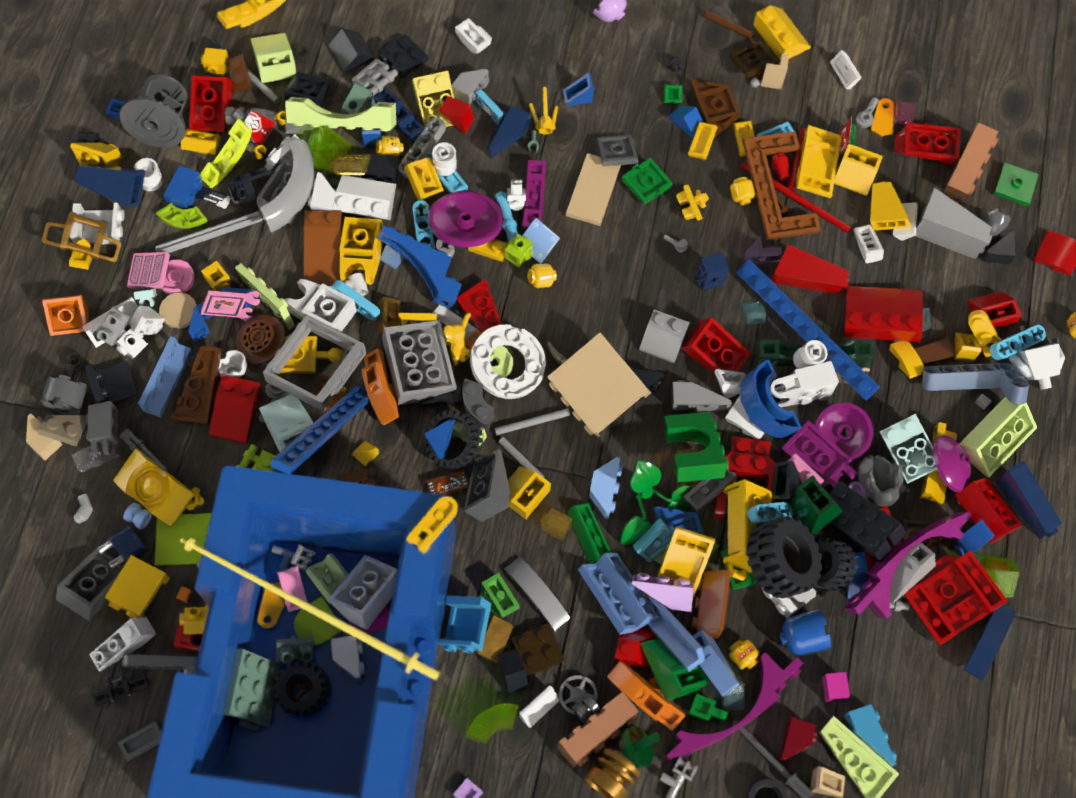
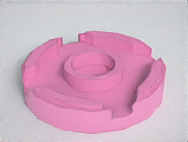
(178, 277)

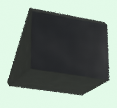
(350, 50)

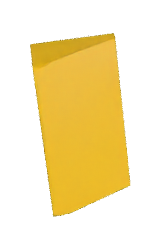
(200, 142)

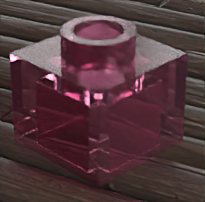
(904, 113)

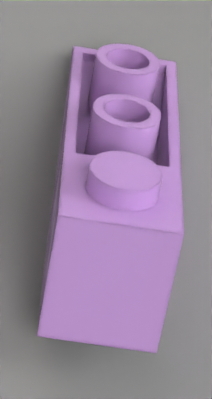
(669, 592)

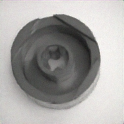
(63, 394)

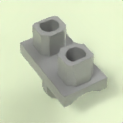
(112, 326)

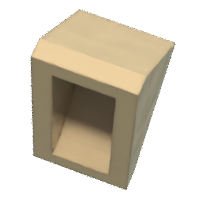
(827, 782)

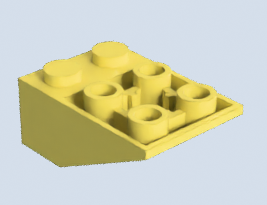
(431, 94)

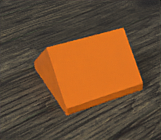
(66, 314)

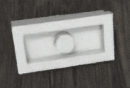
(845, 69)

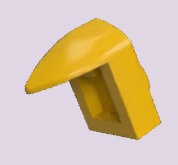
(81, 260)

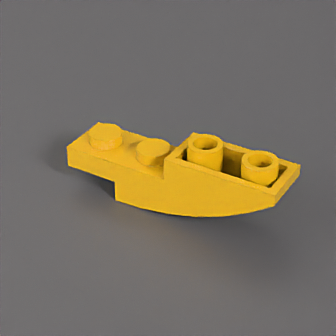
(247, 12)

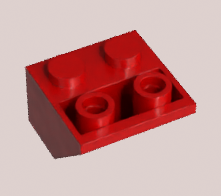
(999, 307)

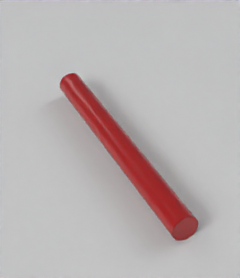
(797, 157)

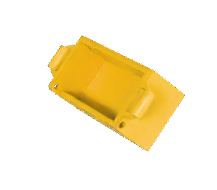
(741, 498)

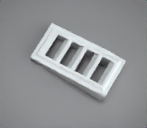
(869, 254)

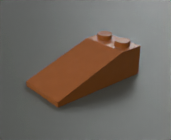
(322, 246)

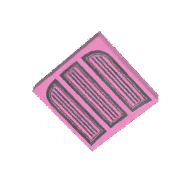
(148, 270)

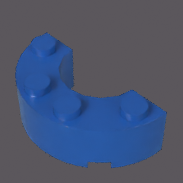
(762, 407)

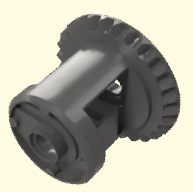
(159, 107)

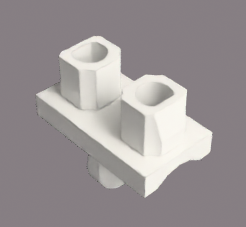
(516, 195)

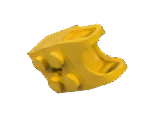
(360, 247)

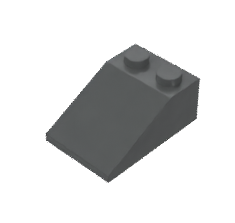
(488, 487)
(88, 584)

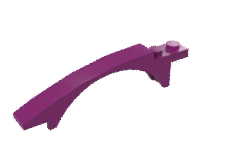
(876, 591)
(771, 679)

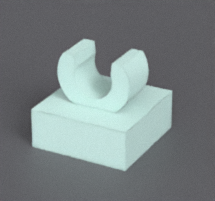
(145, 295)

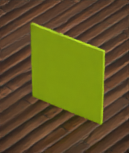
(170, 549)

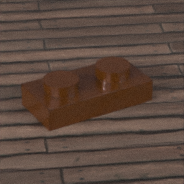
(239, 73)

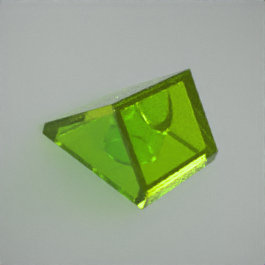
(1002, 571)

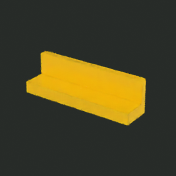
(933, 486)

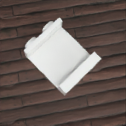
(89, 233)

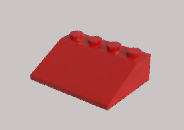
(883, 314)

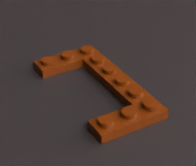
(774, 225)

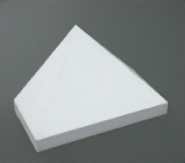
(729, 382)

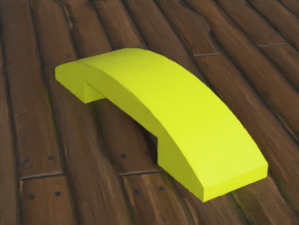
(228, 156)

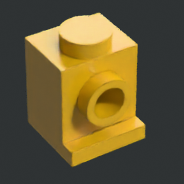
(216, 276)
(194, 619)

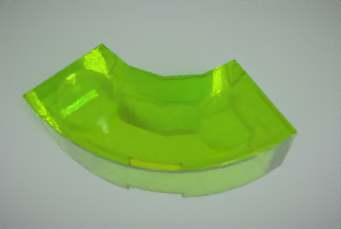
(492, 720)

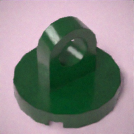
(638, 746)

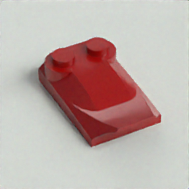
(929, 142)

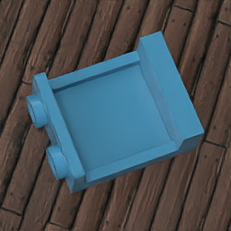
(466, 624)

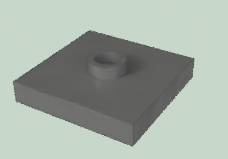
(617, 150)

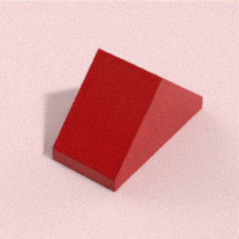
(457, 113)

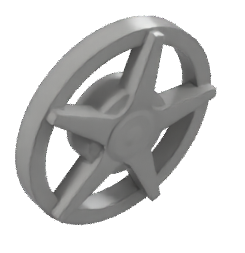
(576, 693)

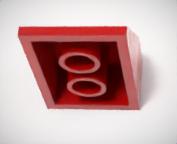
(209, 103)
(715, 347)
(235, 409)

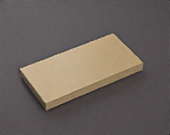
(592, 191)

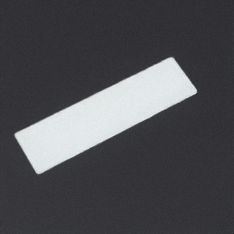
(448, 317)

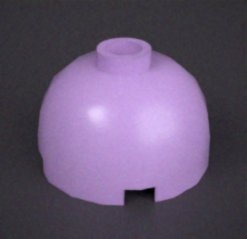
(611, 10)

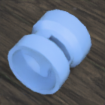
(137, 516)

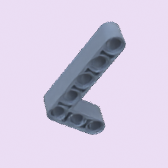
(978, 376)

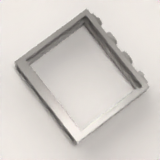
(337, 380)

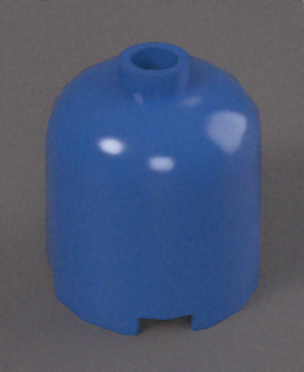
(805, 633)

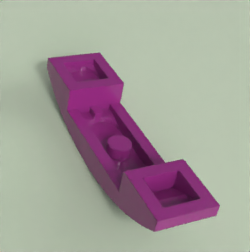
(534, 191)

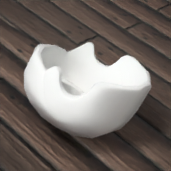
(233, 364)

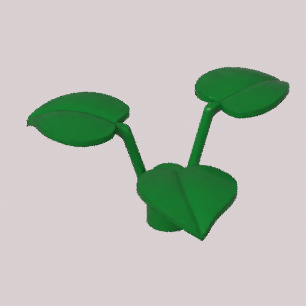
(641, 482)

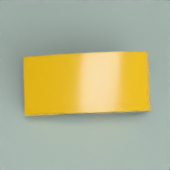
(909, 360)

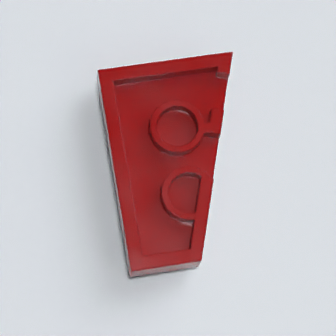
(481, 306)

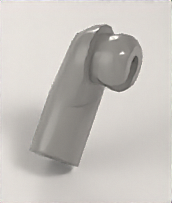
(84, 511)

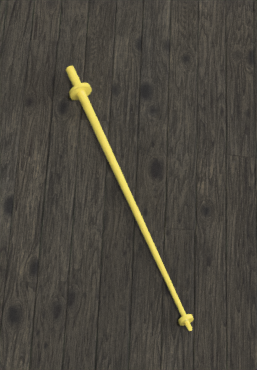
(412, 662)

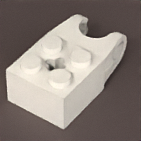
(322, 304)
(806, 385)

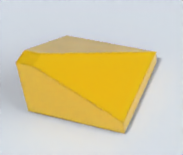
(365, 453)

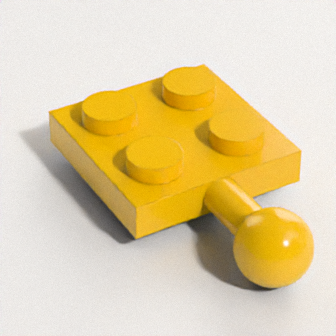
(306, 356)

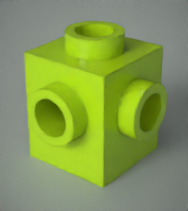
(519, 250)

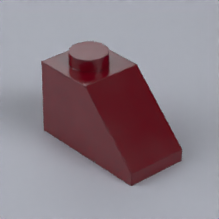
(798, 737)

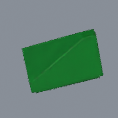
(672, 93)

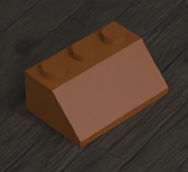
(711, 603)

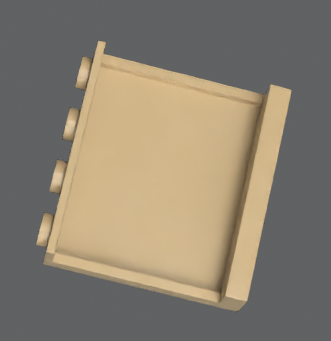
(597, 384)

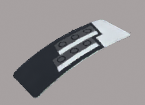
(214, 197)

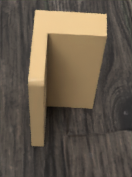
(775, 74)

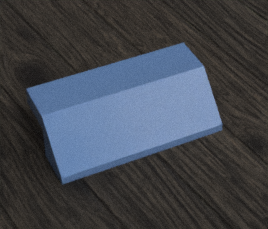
(620, 599)

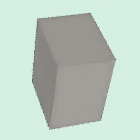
(983, 401)

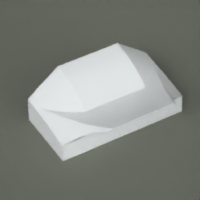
(473, 36)

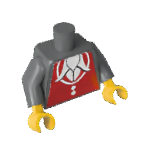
(261, 123)

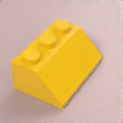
(779, 32)

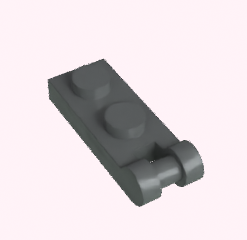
(708, 490)

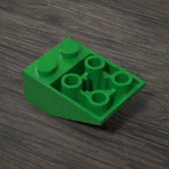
(670, 673)

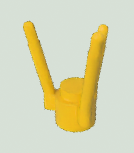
(545, 124)

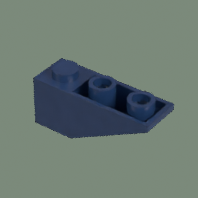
(511, 130)

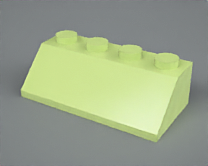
(998, 436)

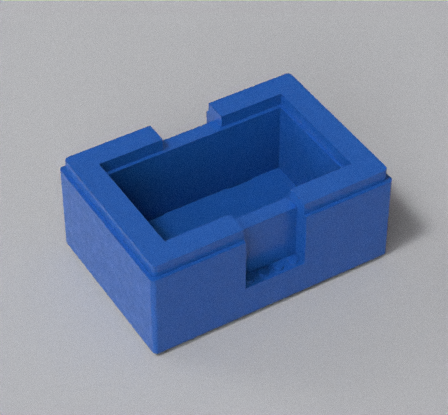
(369, 730)

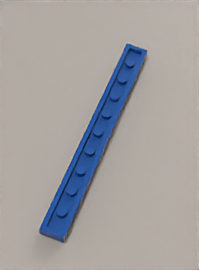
(807, 328)
(320, 431)

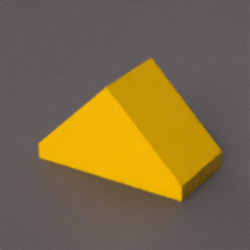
(966, 347)

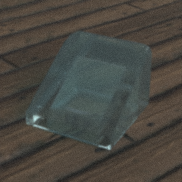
(754, 313)

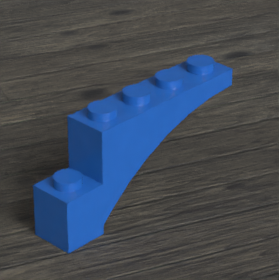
(428, 262)

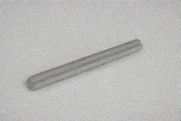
(209, 233)

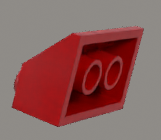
(987, 505)

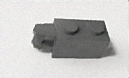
(102, 427)

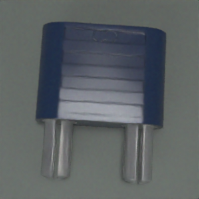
(125, 544)

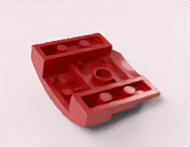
(954, 596)

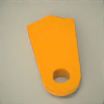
(883, 118)
(271, 607)

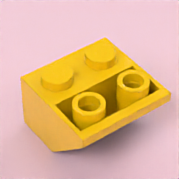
(857, 169)
(526, 491)

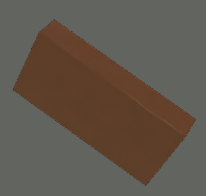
(935, 352)

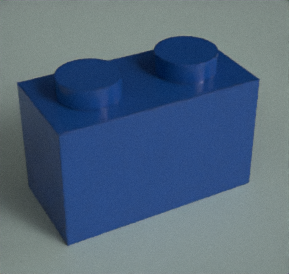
(183, 188)

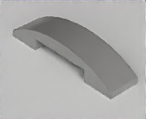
(538, 593)

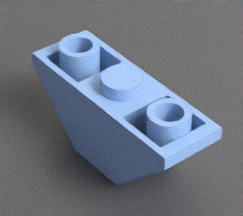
(605, 485)

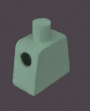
(358, 100)

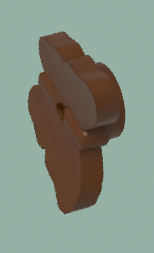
(358, 476)

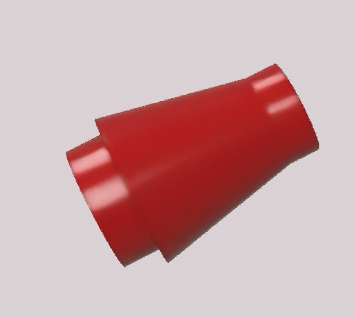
(780, 165)

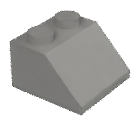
(664, 336)

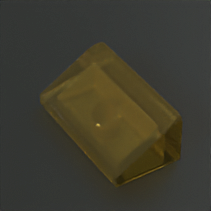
(350, 164)

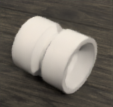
(444, 159)
(153, 178)
(810, 354)

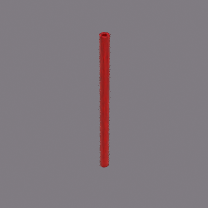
(804, 202)

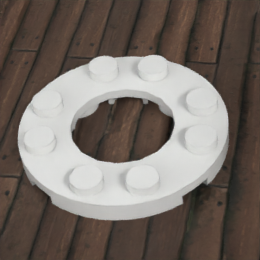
(521, 340)

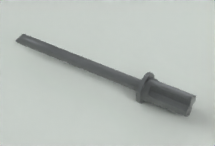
(793, 781)

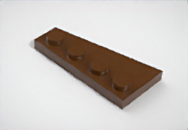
(199, 391)

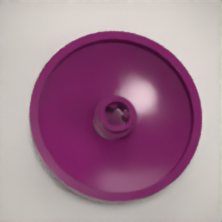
(465, 219)

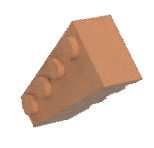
(971, 160)
(597, 730)

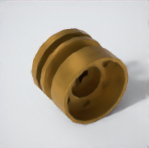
(614, 773)

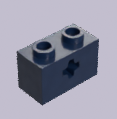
(712, 271)

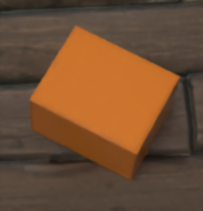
(184, 594)

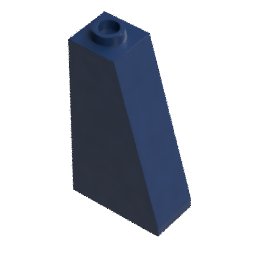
(113, 182)
(1029, 500)

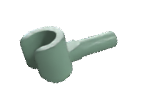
(533, 141)

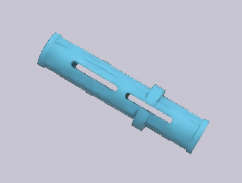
(509, 223)

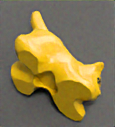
(455, 338)

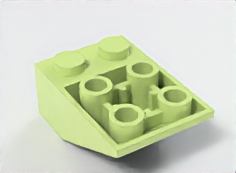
(273, 57)

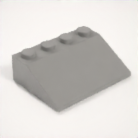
(418, 361)

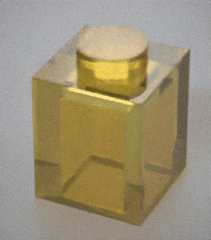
(556, 524)

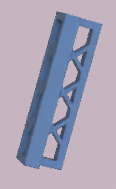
(164, 377)
(675, 637)

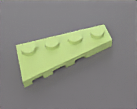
(267, 295)
(862, 764)

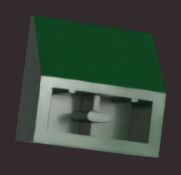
(813, 505)

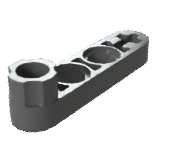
(184, 663)

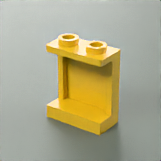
(135, 587)

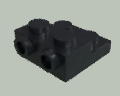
(402, 55)
(307, 87)

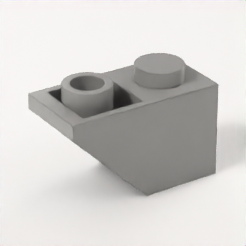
(468, 84)

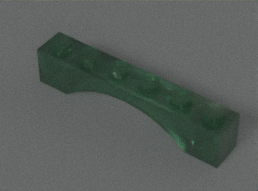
(782, 353)

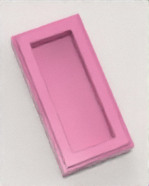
(292, 584)

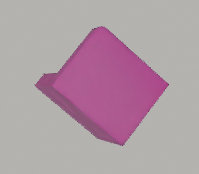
(835, 686)

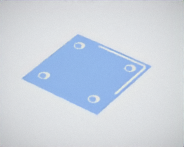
(542, 239)

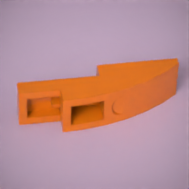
(378, 388)
(645, 696)

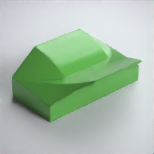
(499, 595)

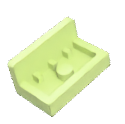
(327, 575)

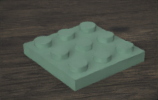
(251, 688)

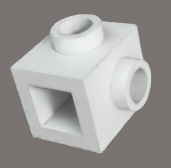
(125, 348)

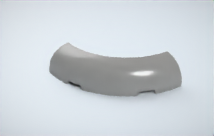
(296, 192)

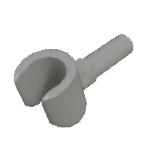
(680, 246)

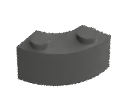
(475, 404)

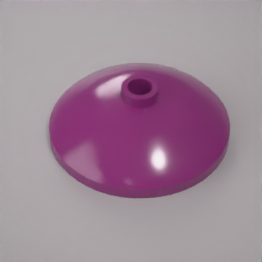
(855, 419)
(952, 462)

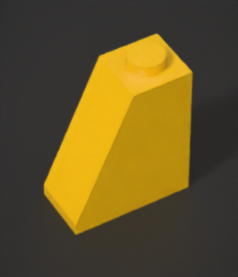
(886, 208)

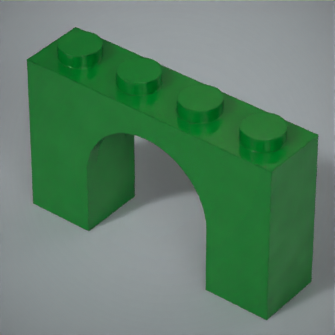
(701, 429)

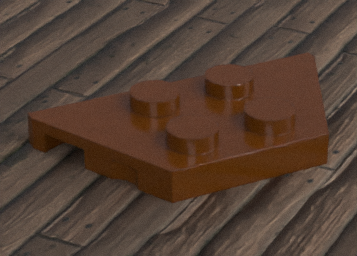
(715, 104)

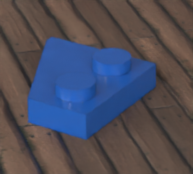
(678, 518)

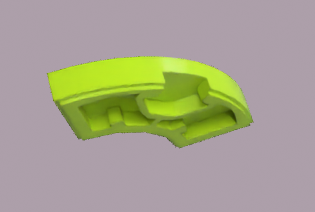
(181, 217)

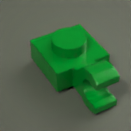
(704, 709)

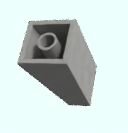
(952, 226)

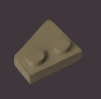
(64, 428)

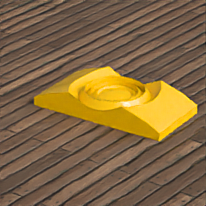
(818, 161)
(153, 487)
(686, 556)

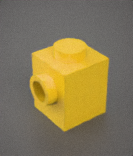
(215, 61)

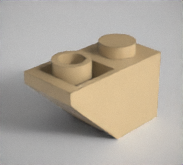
(40, 444)

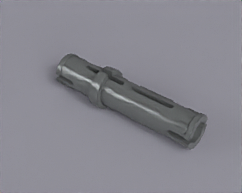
(129, 437)

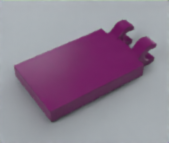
(820, 455)

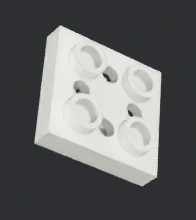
(276, 156)

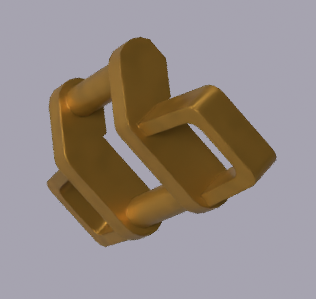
(65, 244)

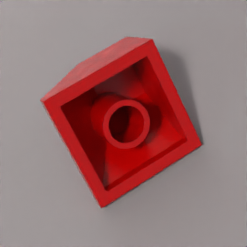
(630, 650)

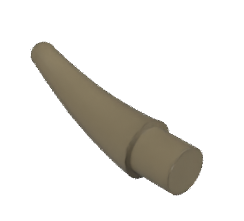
(558, 357)

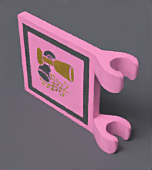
(229, 304)

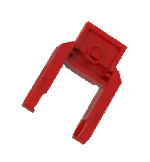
(749, 460)

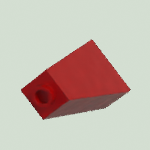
(809, 272)

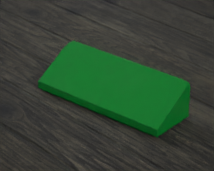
(588, 532)

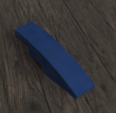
(404, 118)
(989, 642)

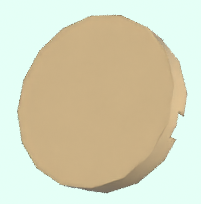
(177, 310)

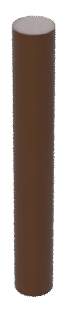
(728, 24)

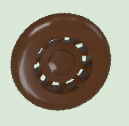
(255, 335)

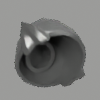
(996, 220)

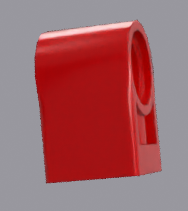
(186, 642)

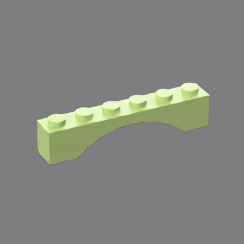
(304, 111)

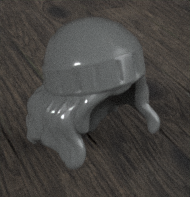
(880, 480)

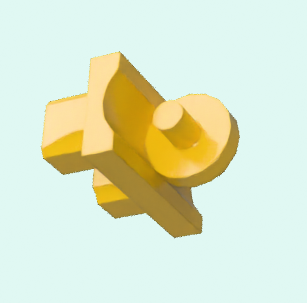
(693, 210)

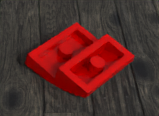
(1057, 252)

